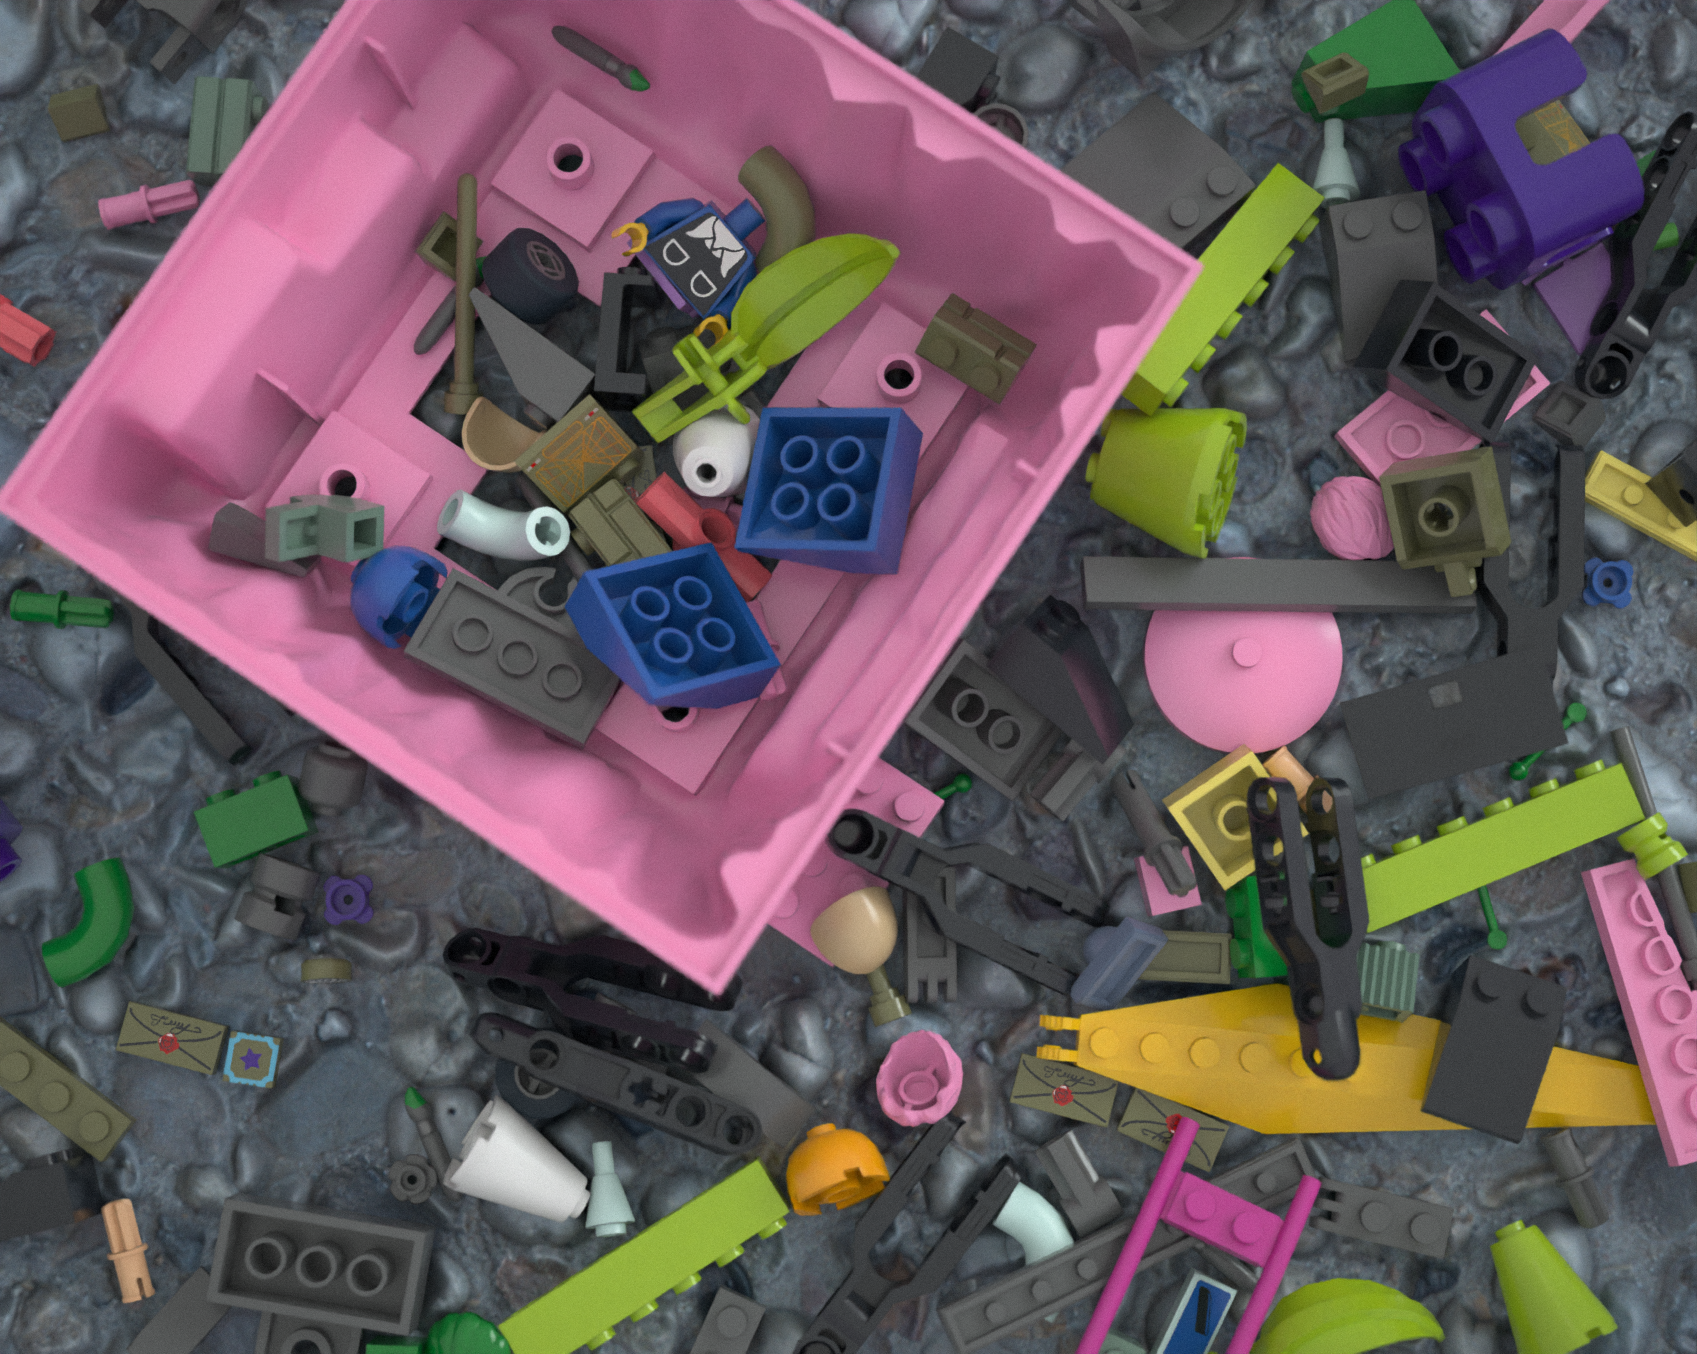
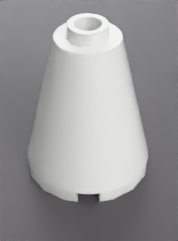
(716, 453)
(516, 1167)

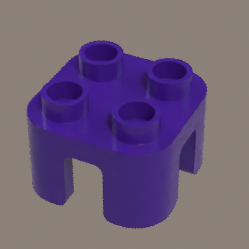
(1504, 206)

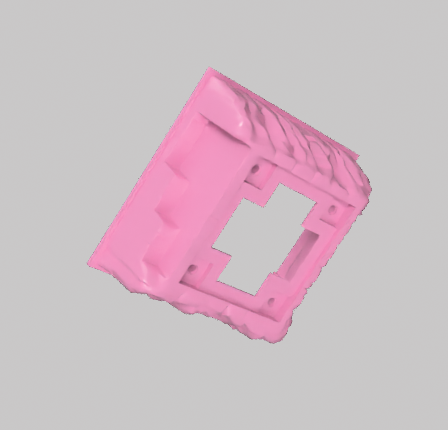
(287, 360)

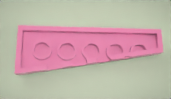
(1653, 1000)

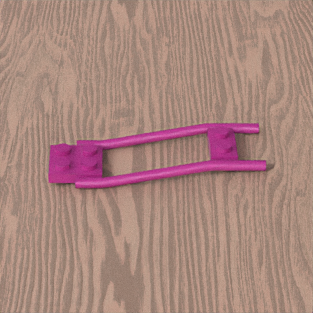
(1215, 1219)

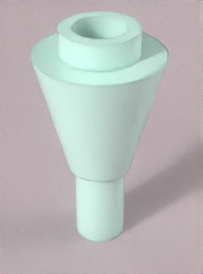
(1335, 174)
(608, 1204)

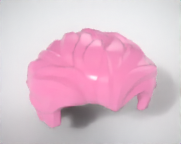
(1352, 519)
(919, 1079)

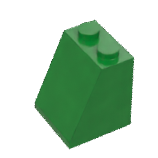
(1401, 60)

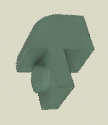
(324, 526)

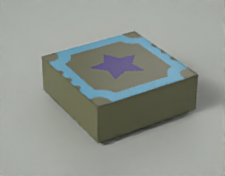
(253, 1059)

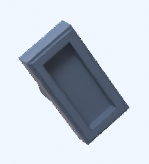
(1115, 962)

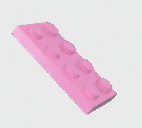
(1402, 431)
(827, 877)

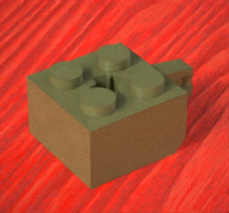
(1426, 535)

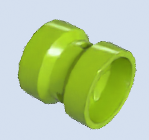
(1652, 846)

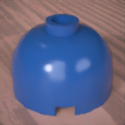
(394, 592)

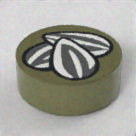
(326, 971)

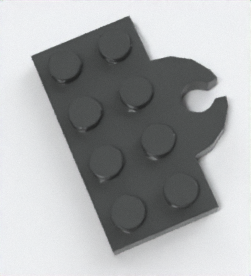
(515, 652)

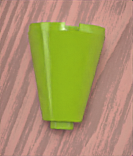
(1543, 1294)

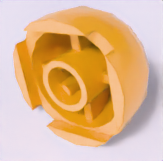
(834, 1168)

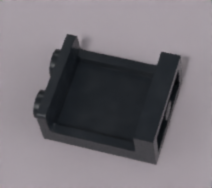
(620, 295)

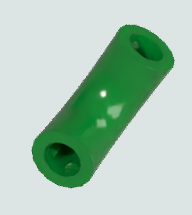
(102, 927)

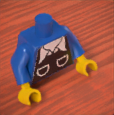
(700, 253)

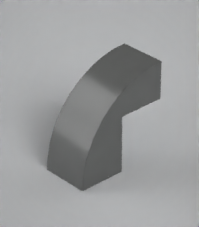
(748, 1083)

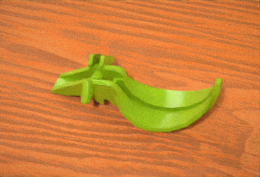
(772, 321)
(1344, 1319)

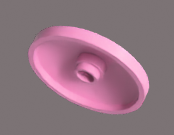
(1242, 674)

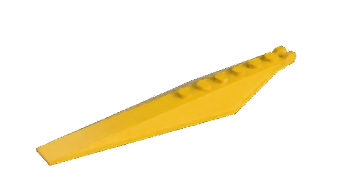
(1244, 1063)

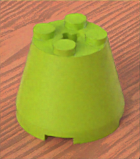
(1169, 471)

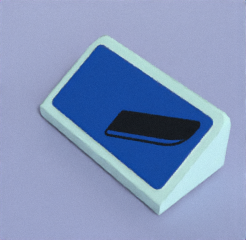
(1194, 1316)

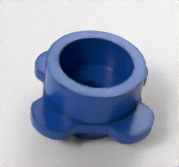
(1621, 579)

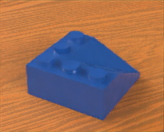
(831, 487)
(674, 629)

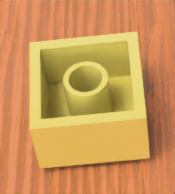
(1215, 814)

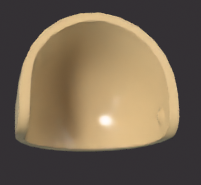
(494, 437)
(857, 930)

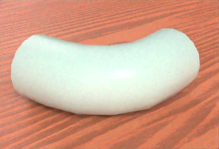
(503, 531)
(1033, 1224)

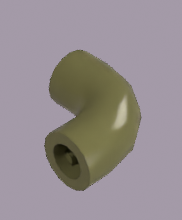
(783, 201)

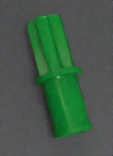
(61, 609)

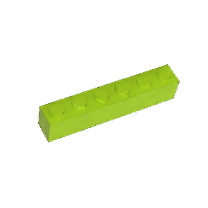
(1231, 275)
(1499, 843)
(650, 1264)

